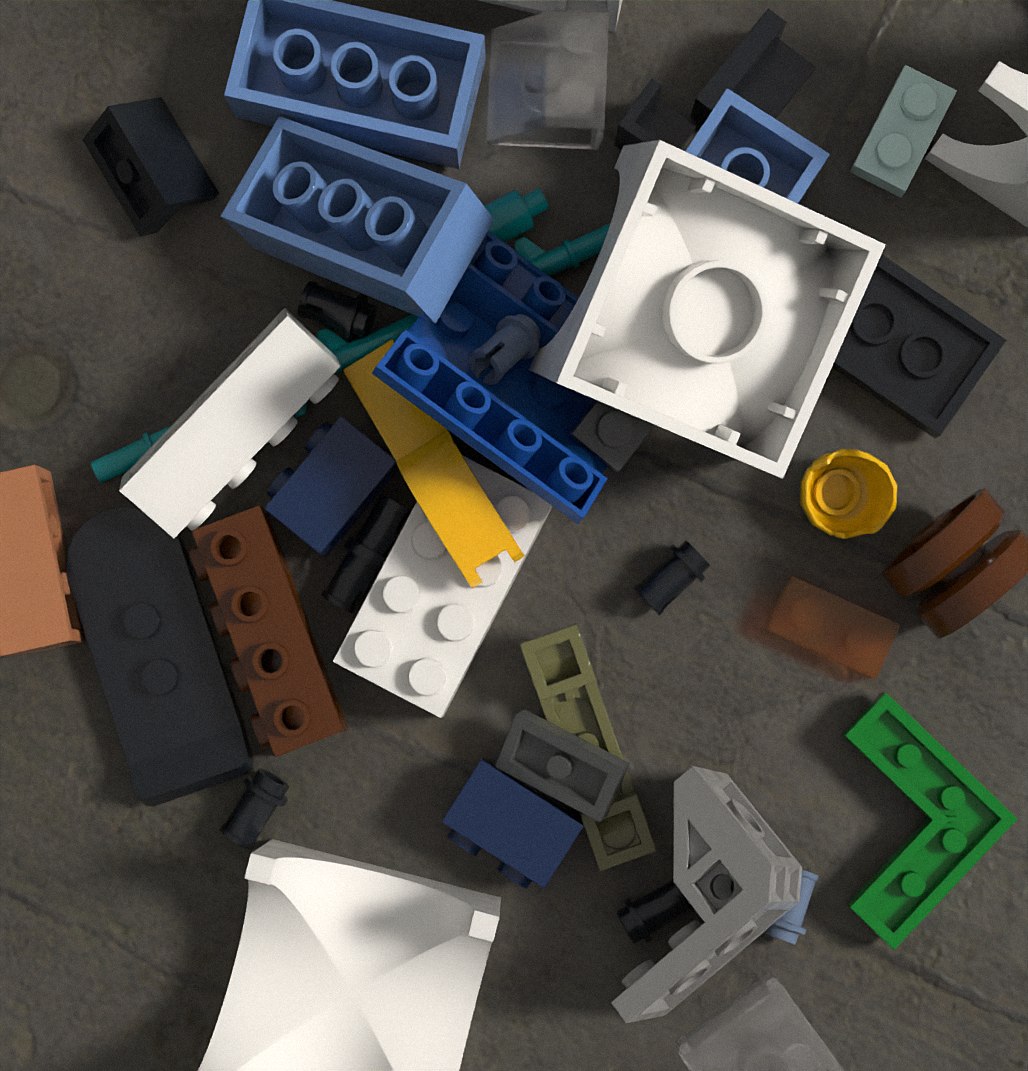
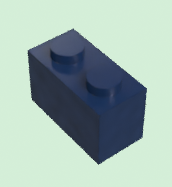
(330, 485)
(511, 825)

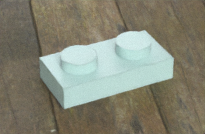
(903, 131)

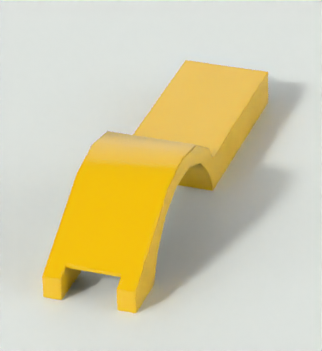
(434, 472)

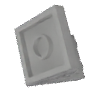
(731, 875)

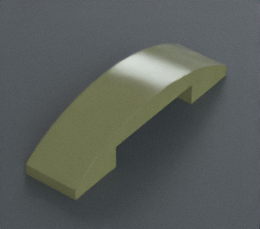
(574, 703)

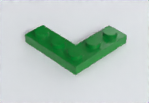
(958, 829)

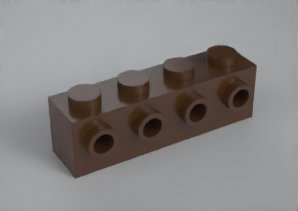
(268, 630)

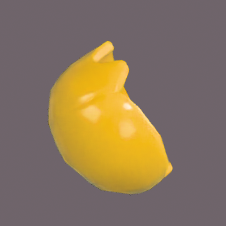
(848, 493)

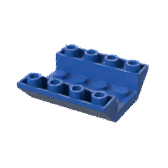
(524, 416)

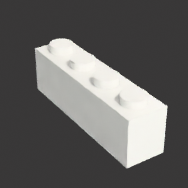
(230, 424)

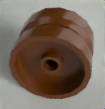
(966, 570)

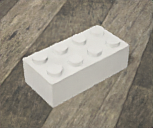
(423, 614)

